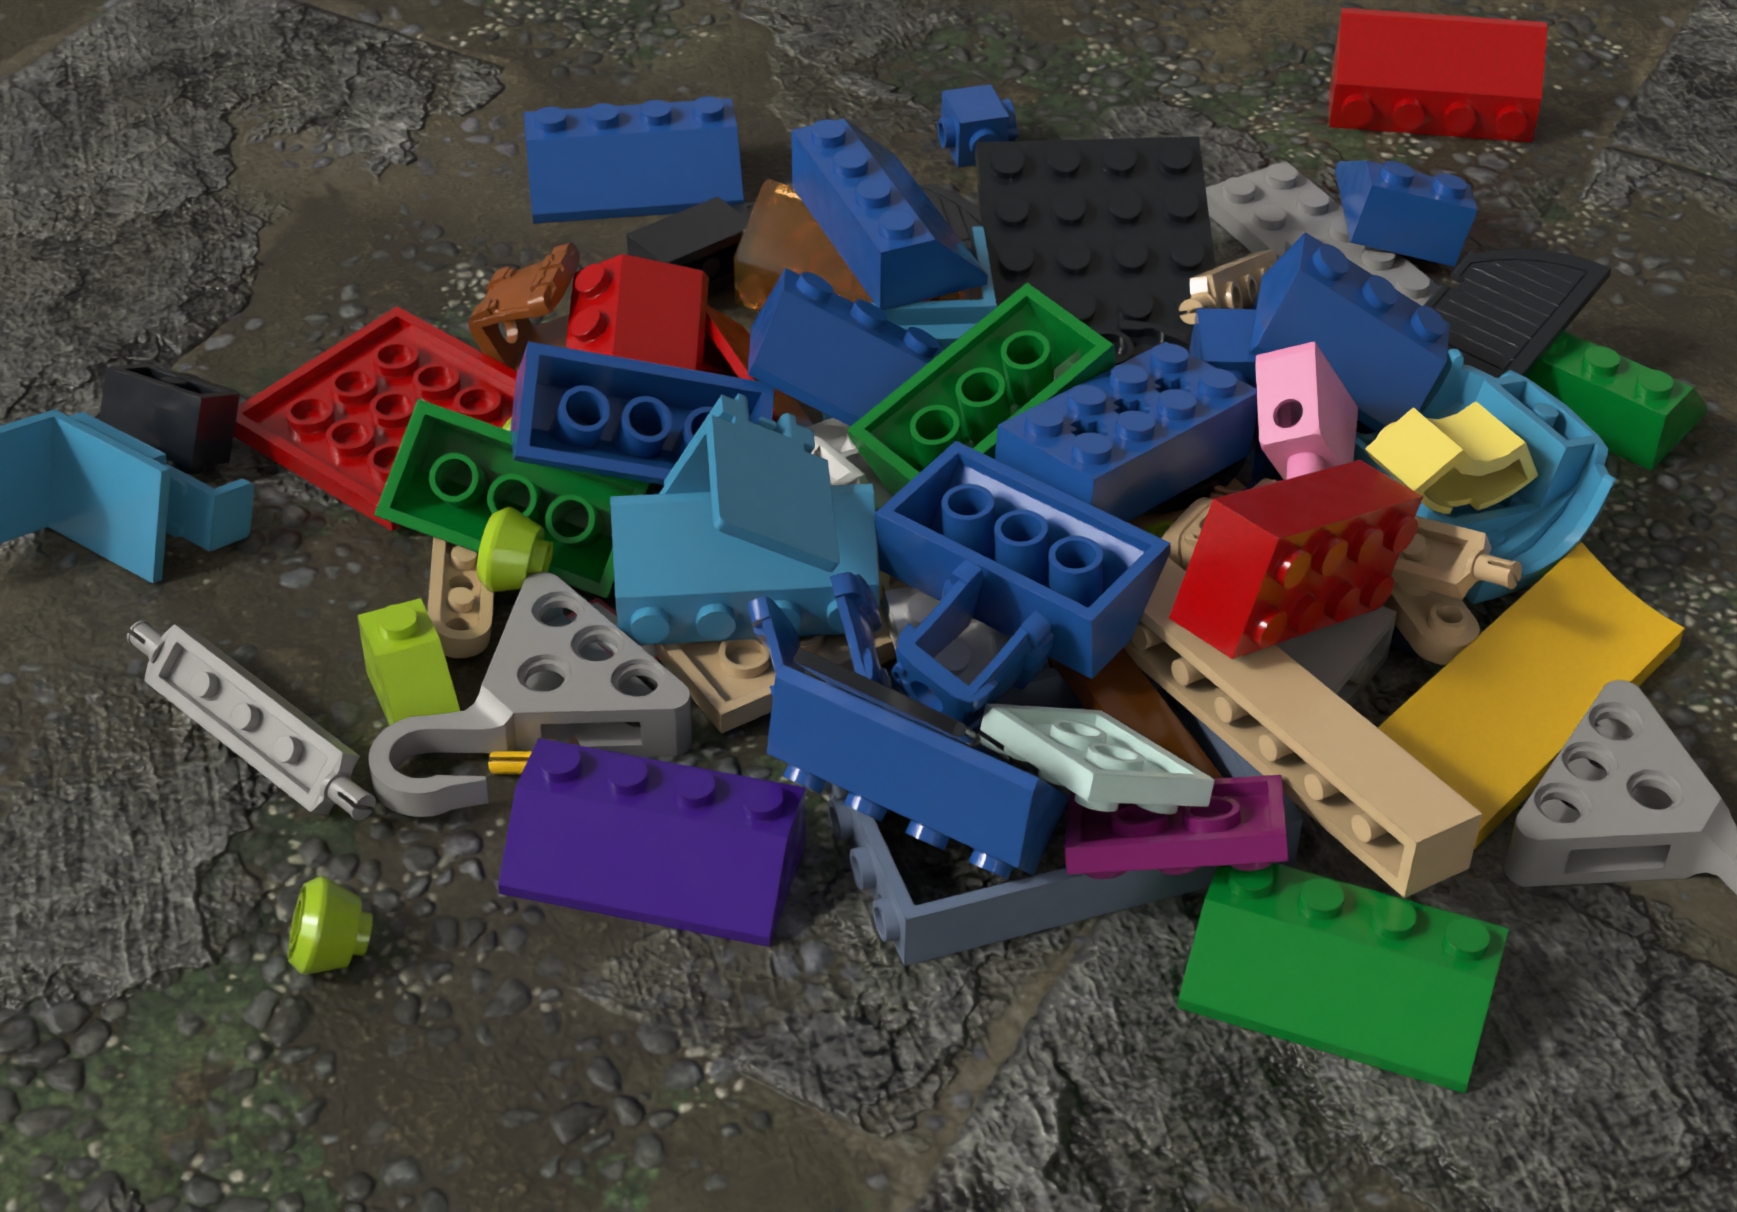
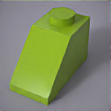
(406, 662)

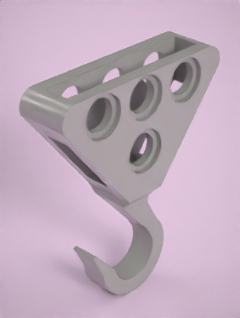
(540, 684)
(1636, 819)

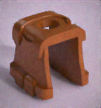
(521, 295)

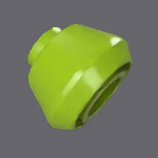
(511, 551)
(327, 927)

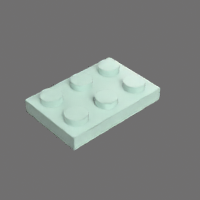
(1097, 758)

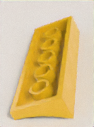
(1527, 681)

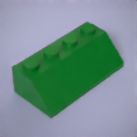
(987, 376)
(1629, 406)
(463, 470)
(1344, 971)

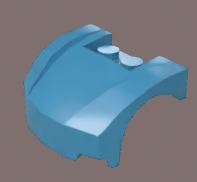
(1551, 511)

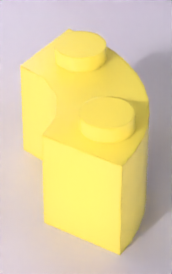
(1454, 458)

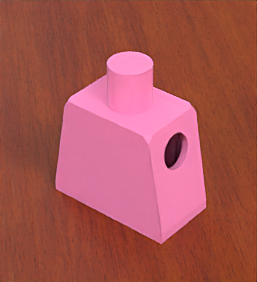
(1310, 437)

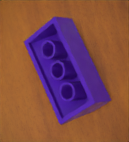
(653, 841)

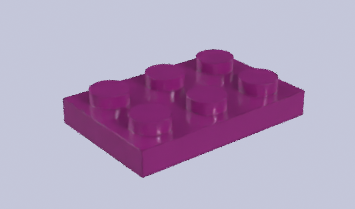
(1237, 829)

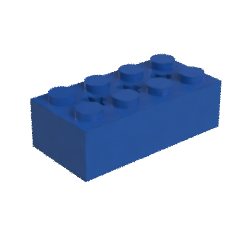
(1135, 432)

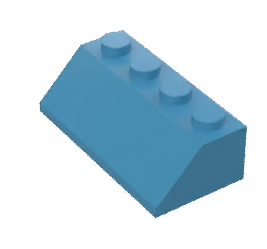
(695, 583)

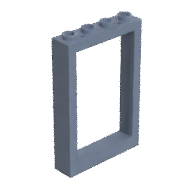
(1030, 902)

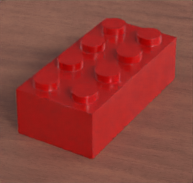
(1295, 557)

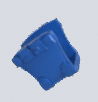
(859, 618)
(917, 647)

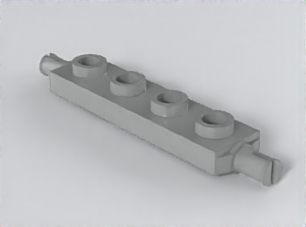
(251, 719)

